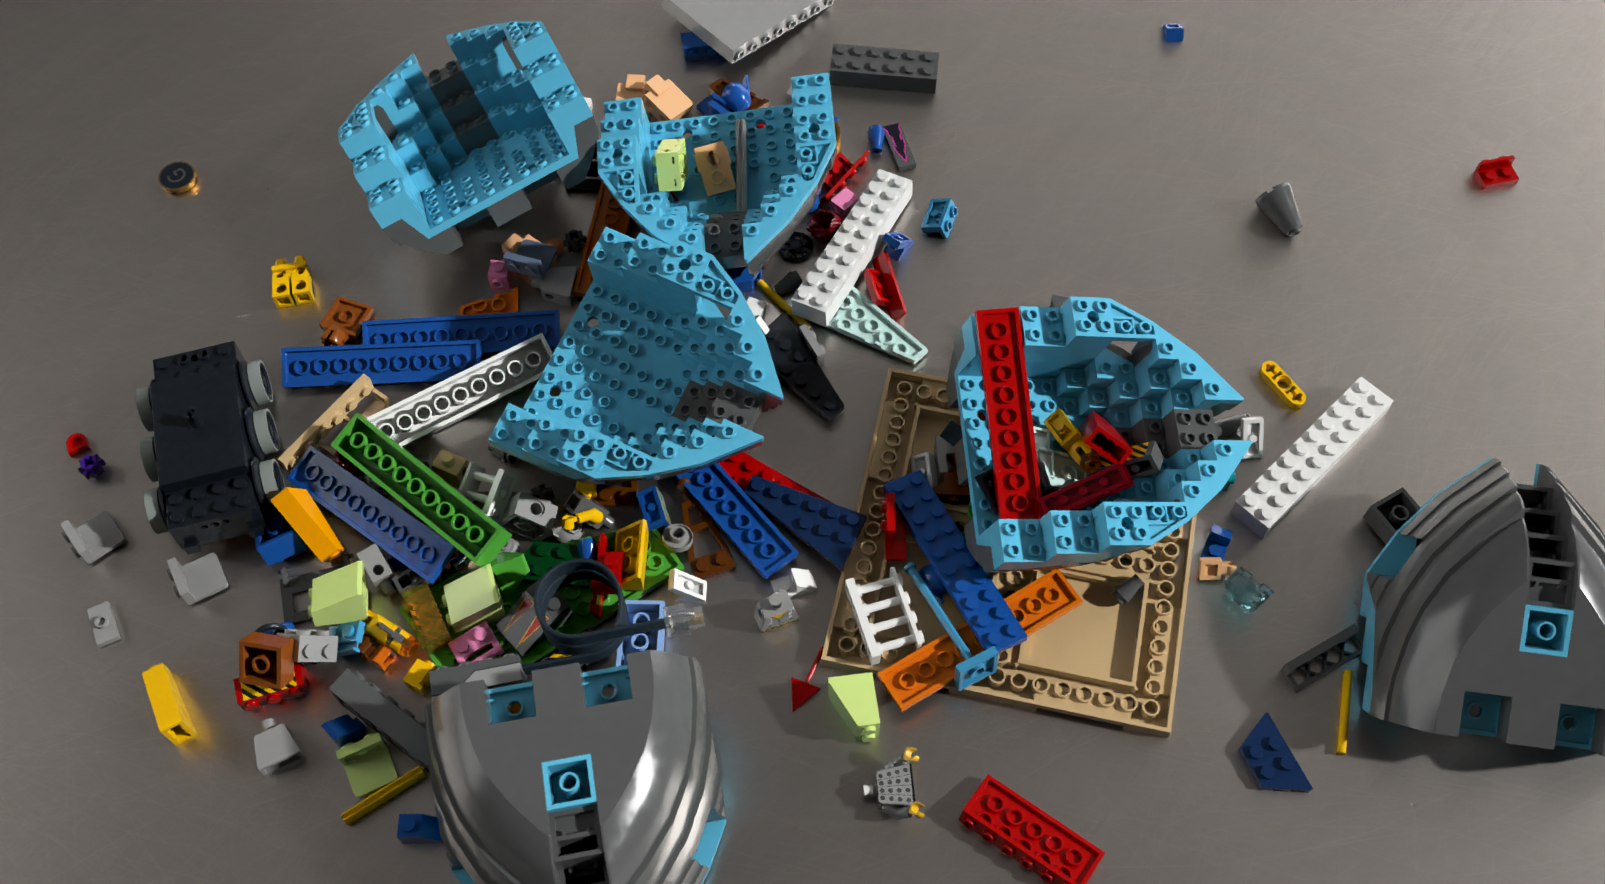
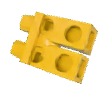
(292, 282)

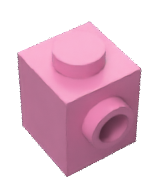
(843, 203)
(499, 275)

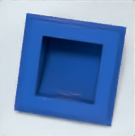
(1173, 32)

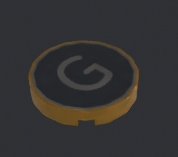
(177, 177)

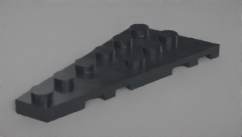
(799, 369)

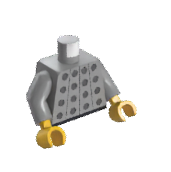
(896, 787)

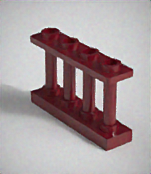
(1088, 490)

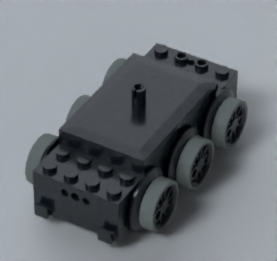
(209, 446)

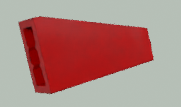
(1104, 438)

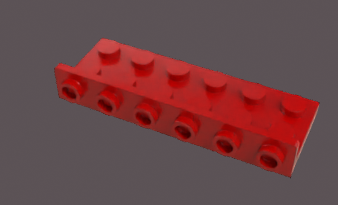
(1029, 835)

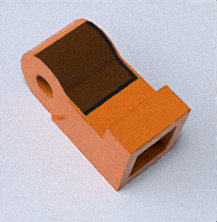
(376, 653)

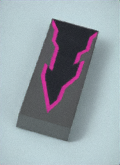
(899, 147)

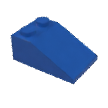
(279, 539)

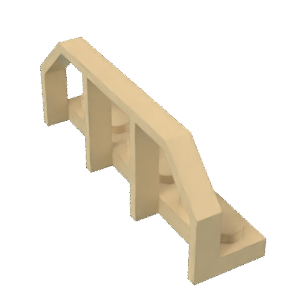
(328, 420)

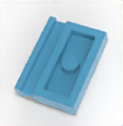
(349, 637)

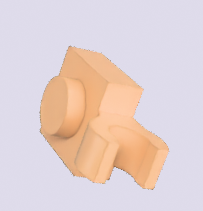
(1212, 567)

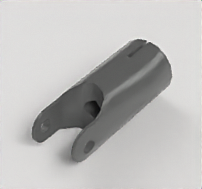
(1229, 425)

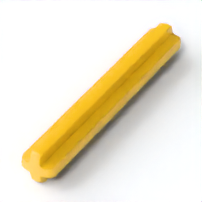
(383, 795)

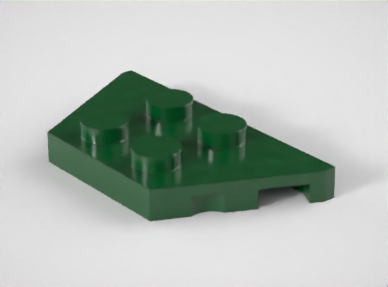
(545, 555)

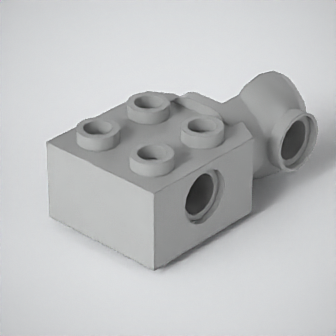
(537, 519)

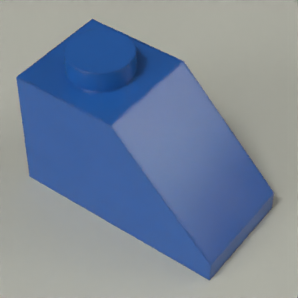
(344, 730)
(418, 829)

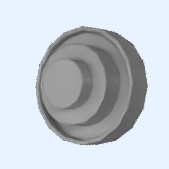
(677, 538)

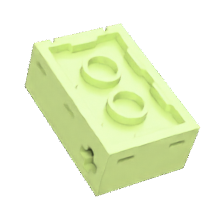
(671, 165)

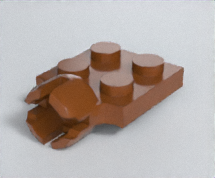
(344, 321)

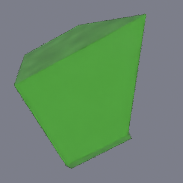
(509, 570)

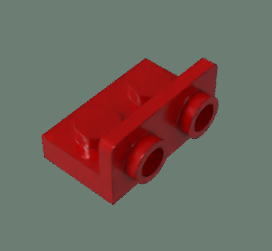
(1496, 172)

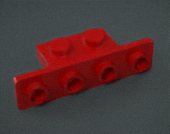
(840, 171)
(884, 286)
(894, 529)
(615, 563)

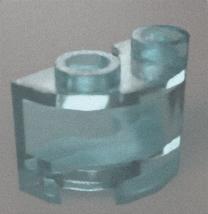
(1246, 591)

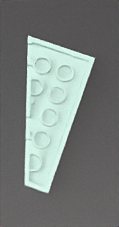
(870, 325)

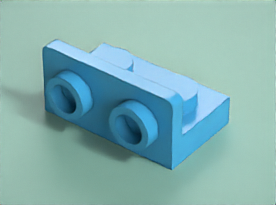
(940, 216)

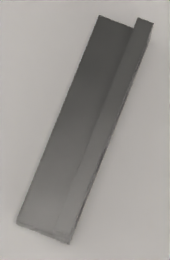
(1322, 650)

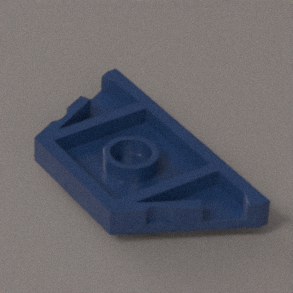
(1272, 760)

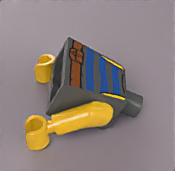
(584, 510)

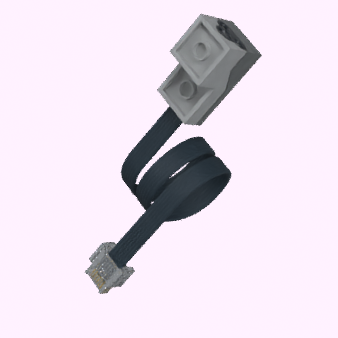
(589, 646)

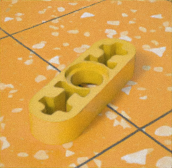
(1284, 394)

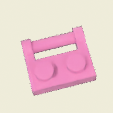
(475, 641)

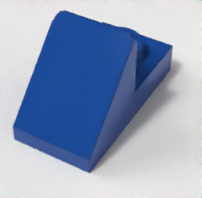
(896, 244)
(1217, 542)

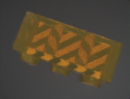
(426, 618)

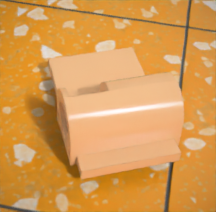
(714, 166)

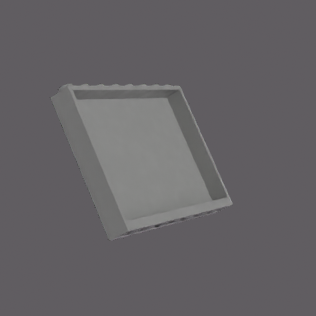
(741, 26)

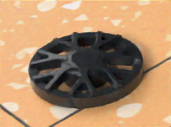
(796, 247)

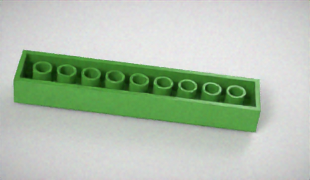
(421, 490)

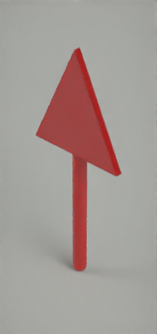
(803, 690)

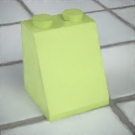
(339, 596)
(473, 600)
(856, 703)

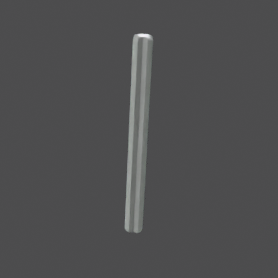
(741, 165)

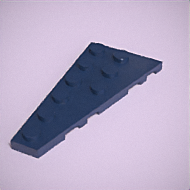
(816, 522)

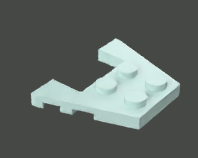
(1056, 466)

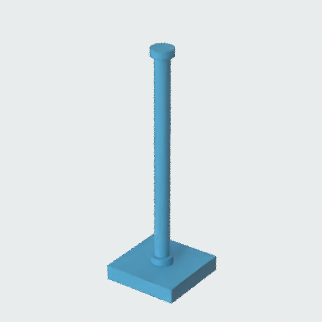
(974, 667)

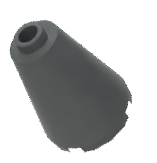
(1281, 208)

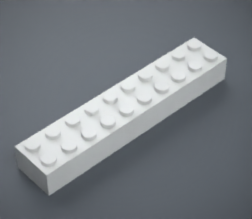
(851, 248)
(465, 392)
(1311, 457)

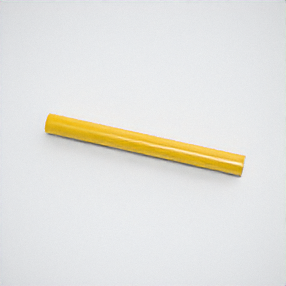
(780, 302)
(1344, 712)

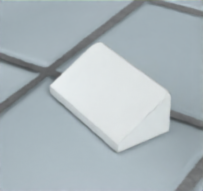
(927, 464)

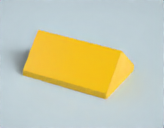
(634, 544)

